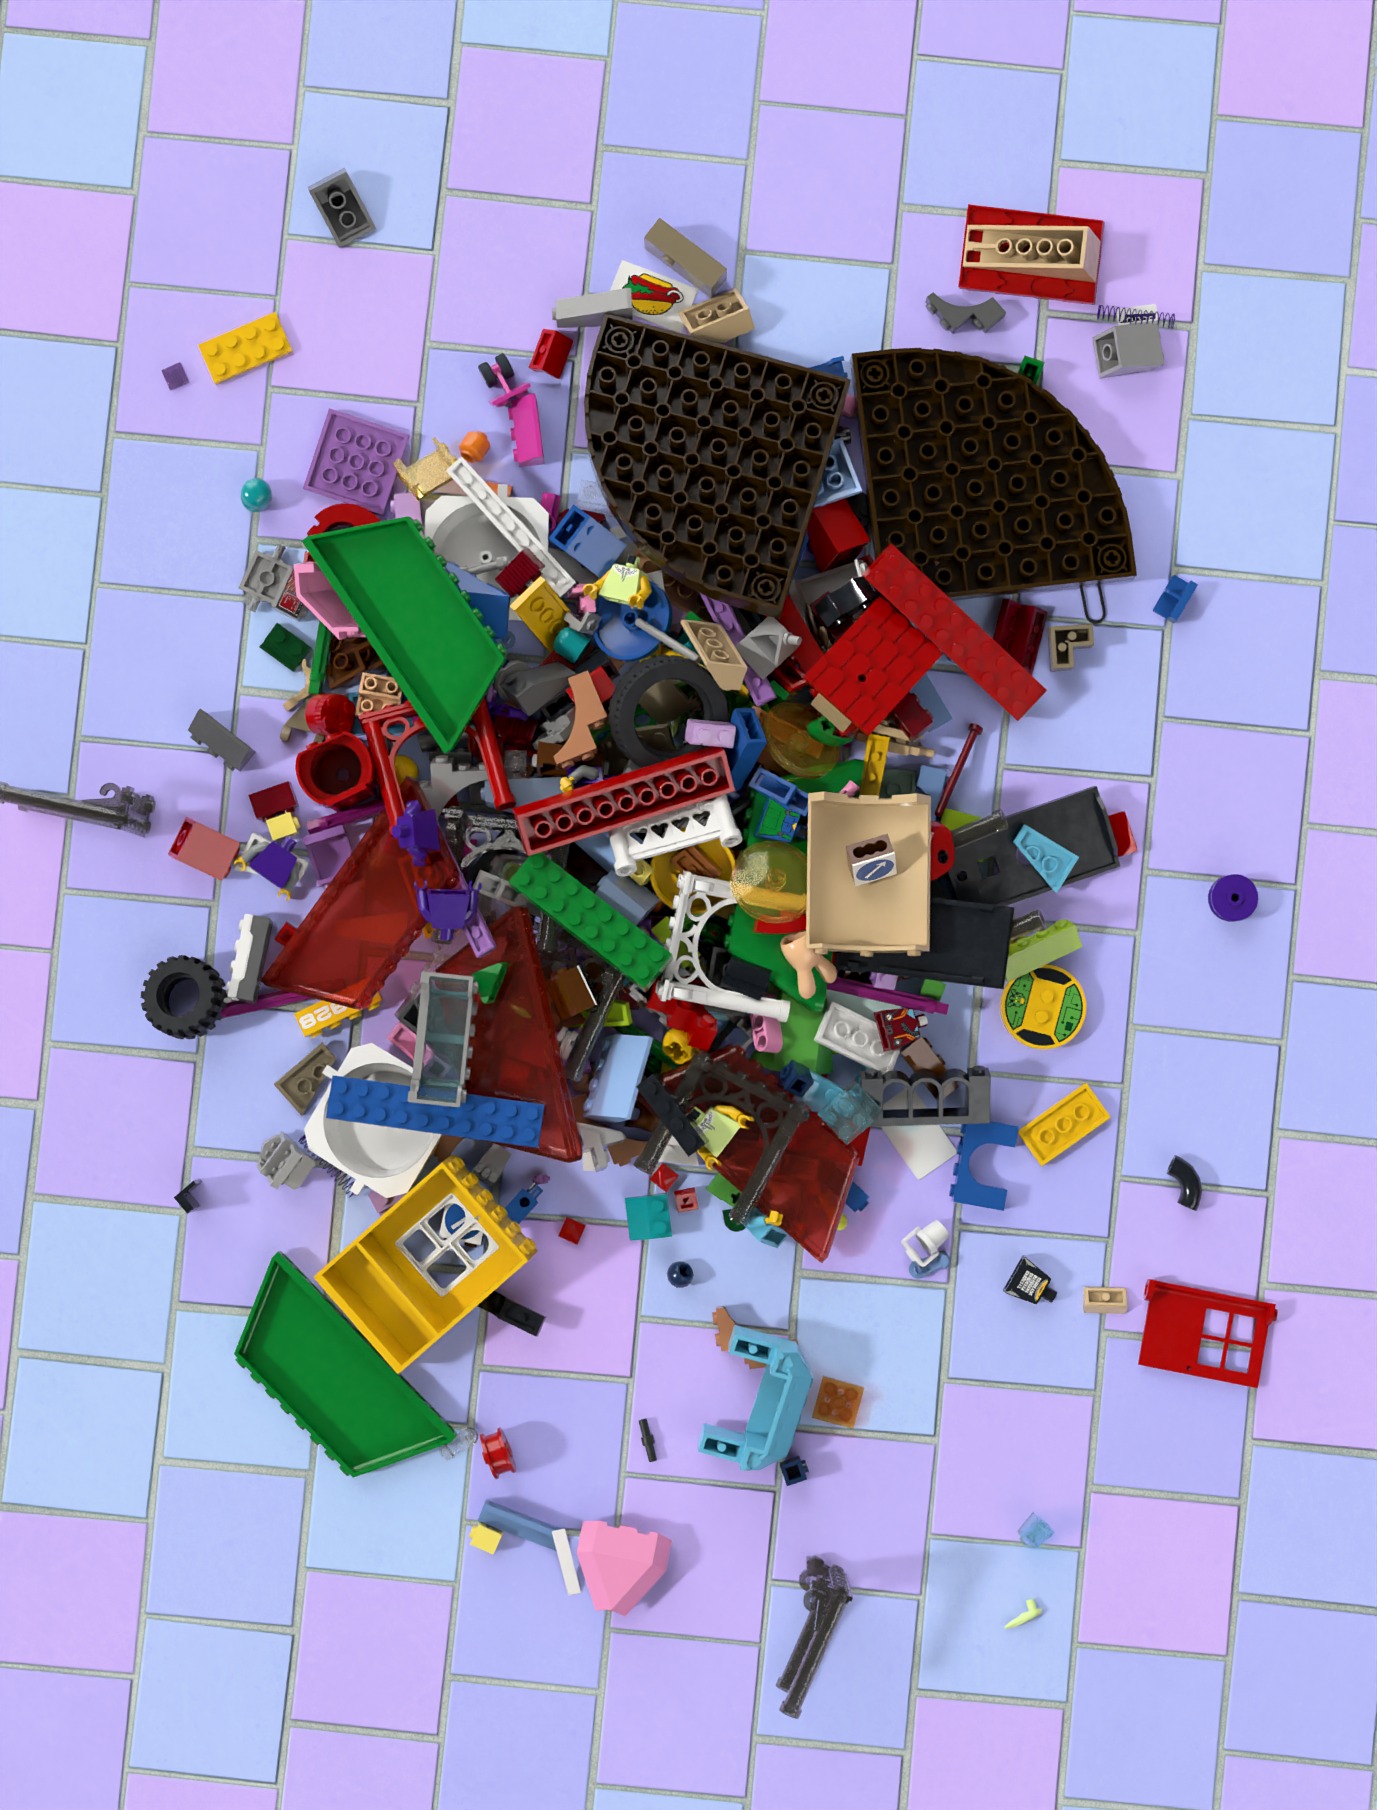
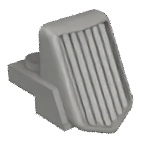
(558, 730)
(596, 1138)
(284, 1162)

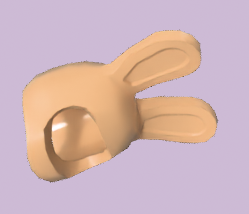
(804, 960)

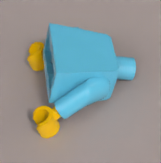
(767, 1228)

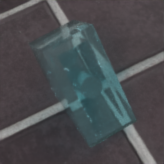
(1034, 1531)

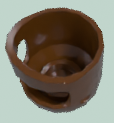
(646, 1120)

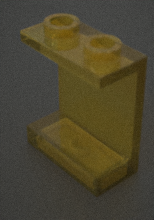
(427, 473)

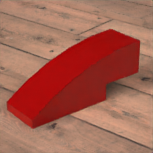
(788, 676)
(793, 926)

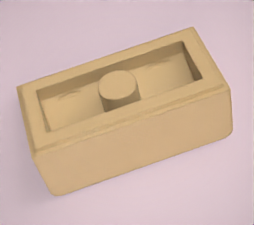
(1104, 1300)

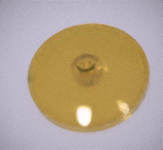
(792, 746)
(771, 881)

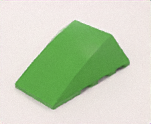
(799, 1041)

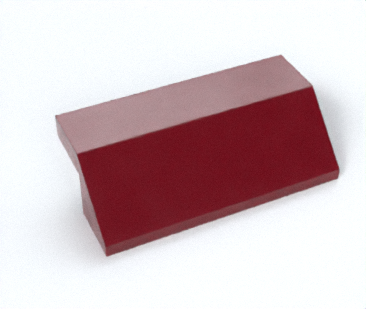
(1020, 631)

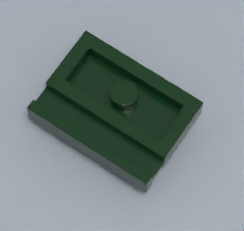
(285, 647)

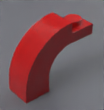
(342, 514)

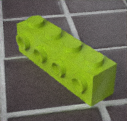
(1041, 948)

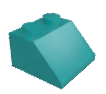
(648, 1217)

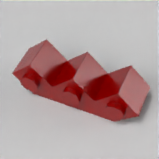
(687, 1017)

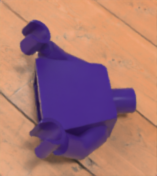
(417, 832)
(447, 907)

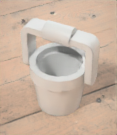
(930, 1238)

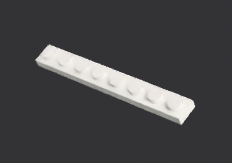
(509, 524)

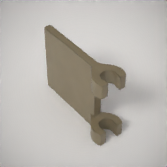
(667, 701)

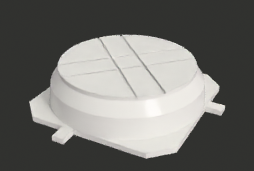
(471, 539)
(372, 1154)

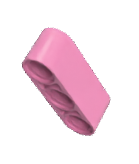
(766, 1031)

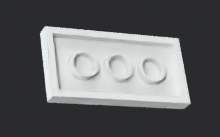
(854, 1038)

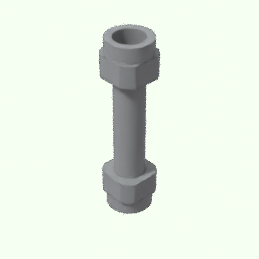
(500, 563)

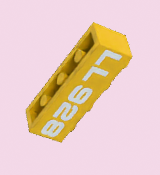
(326, 1014)

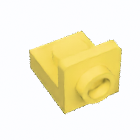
(643, 872)

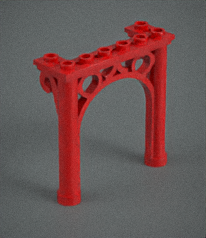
(376, 725)

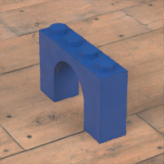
(966, 1188)

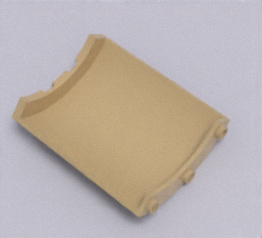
(877, 915)

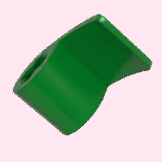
(822, 731)

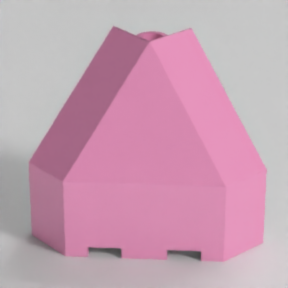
(322, 600)
(620, 1564)

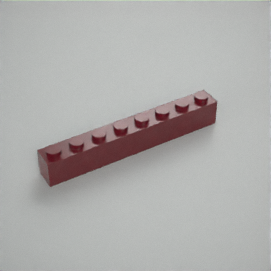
(908, 713)

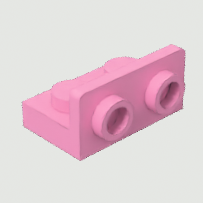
(584, 604)

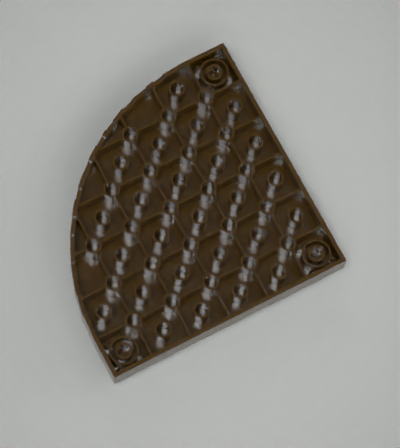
(710, 456)
(984, 477)

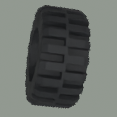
(162, 983)

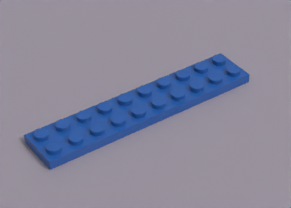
(476, 1119)

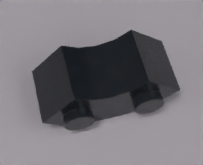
(845, 602)

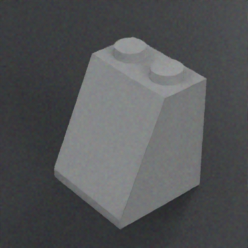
(1128, 350)

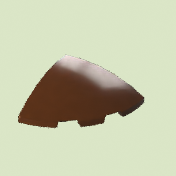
(350, 659)

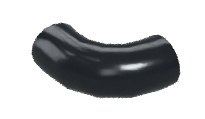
(1189, 1182)

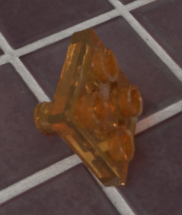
(845, 1416)

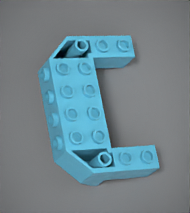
(775, 1407)

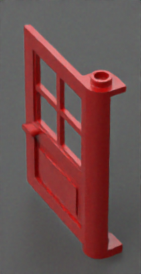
(1176, 1327)

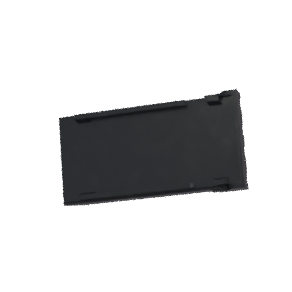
(965, 947)

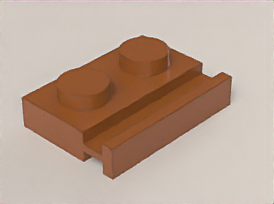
(695, 861)

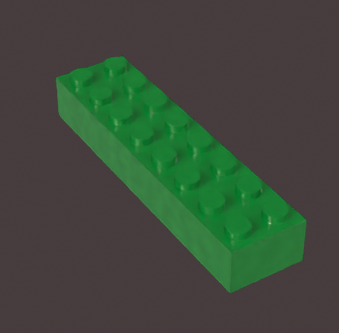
(591, 920)

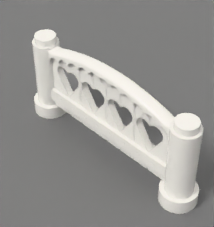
(719, 825)

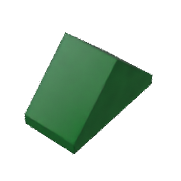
(1031, 368)
(490, 980)

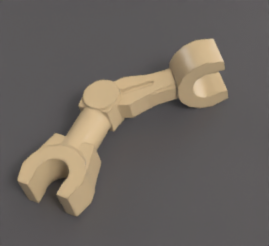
(288, 705)

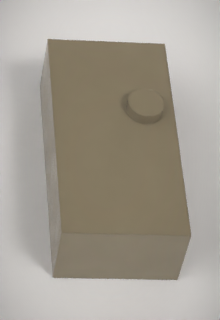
(685, 258)

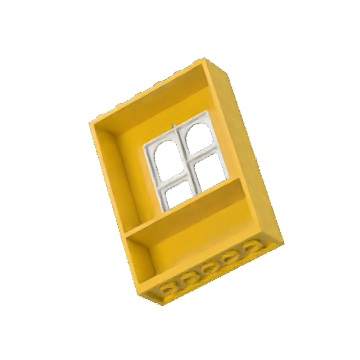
(391, 1291)

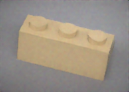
(718, 318)

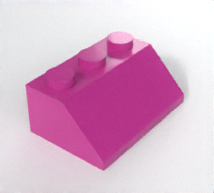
(526, 431)

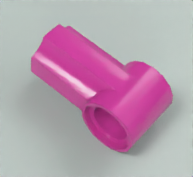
(551, 503)

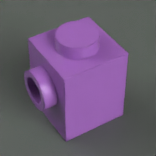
(883, 980)

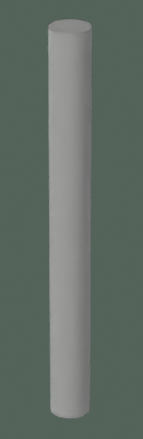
(668, 640)

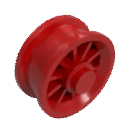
(497, 1453)

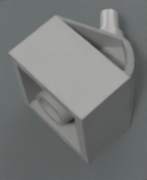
(767, 646)

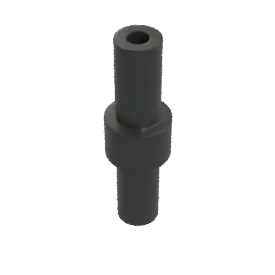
(647, 1440)

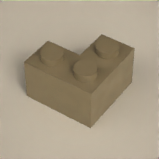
(1063, 641)

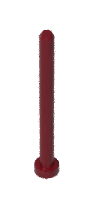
(974, 731)

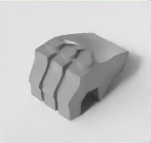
(492, 1164)

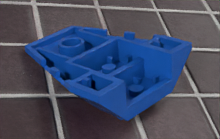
(487, 598)

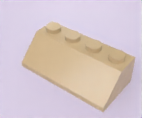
(717, 653)

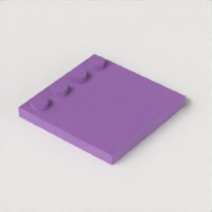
(355, 461)

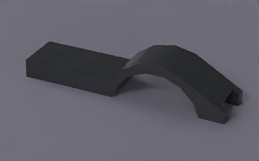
(513, 1313)

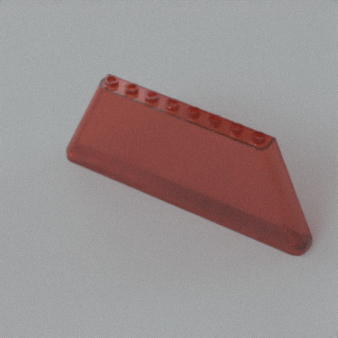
(363, 918)
(516, 1036)
(812, 1174)

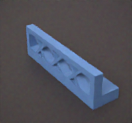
(518, 1524)

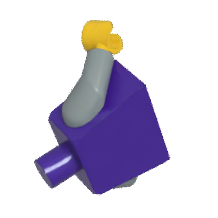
(581, 776)
(274, 863)

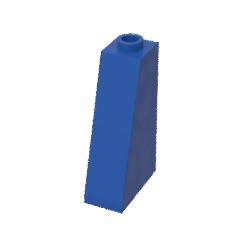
(747, 746)

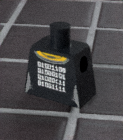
(1029, 1283)

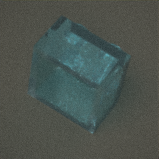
(850, 1112)

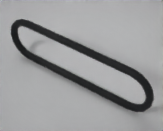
(1085, 607)

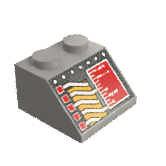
(286, 600)

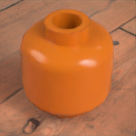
(474, 446)

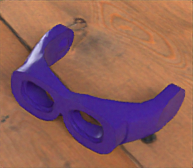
(495, 709)

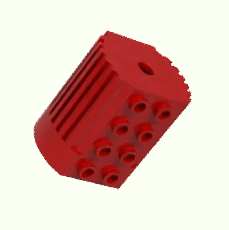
(319, 767)

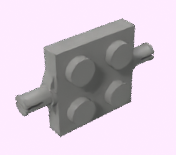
(264, 577)

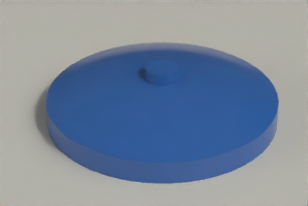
(617, 629)

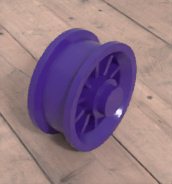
(1233, 898)

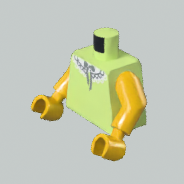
(622, 584)
(719, 1126)

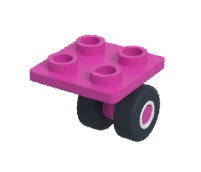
(504, 368)

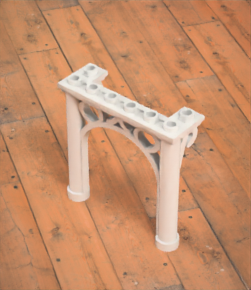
(713, 995)

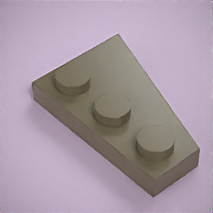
(305, 1077)

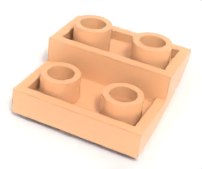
(377, 692)

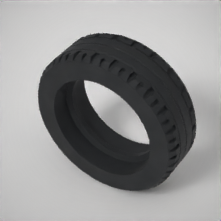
(638, 681)

